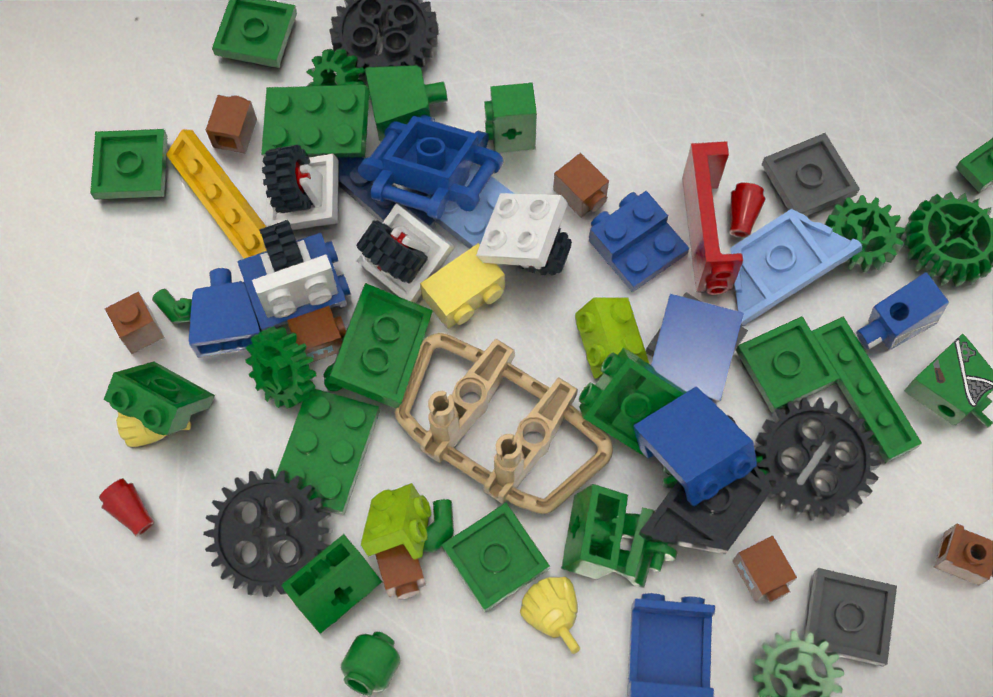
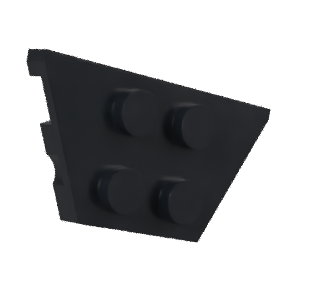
(714, 521)

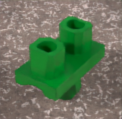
(644, 553)

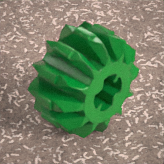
(337, 62)

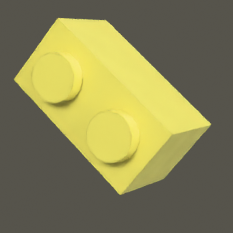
(462, 288)

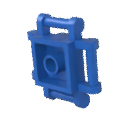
(432, 161)

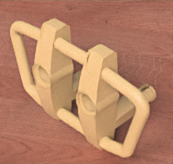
(515, 457)

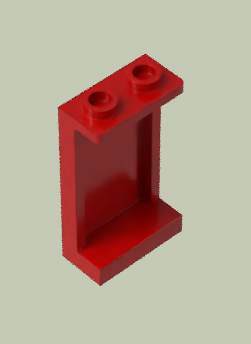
(702, 173)

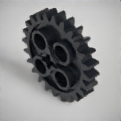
(413, 37)
(845, 478)
(233, 533)

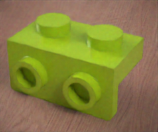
(606, 328)
(397, 519)

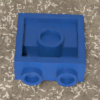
(637, 240)

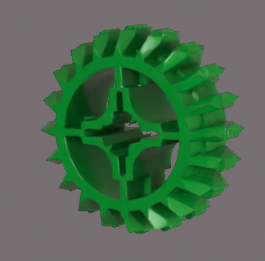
(947, 220)

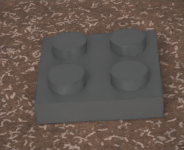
(810, 175)
(852, 615)

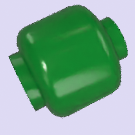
(370, 663)

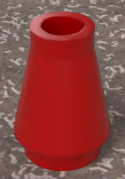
(745, 207)
(126, 506)

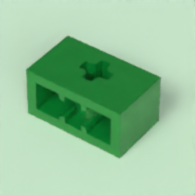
(511, 117)
(595, 531)
(331, 583)

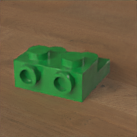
(625, 396)
(156, 397)

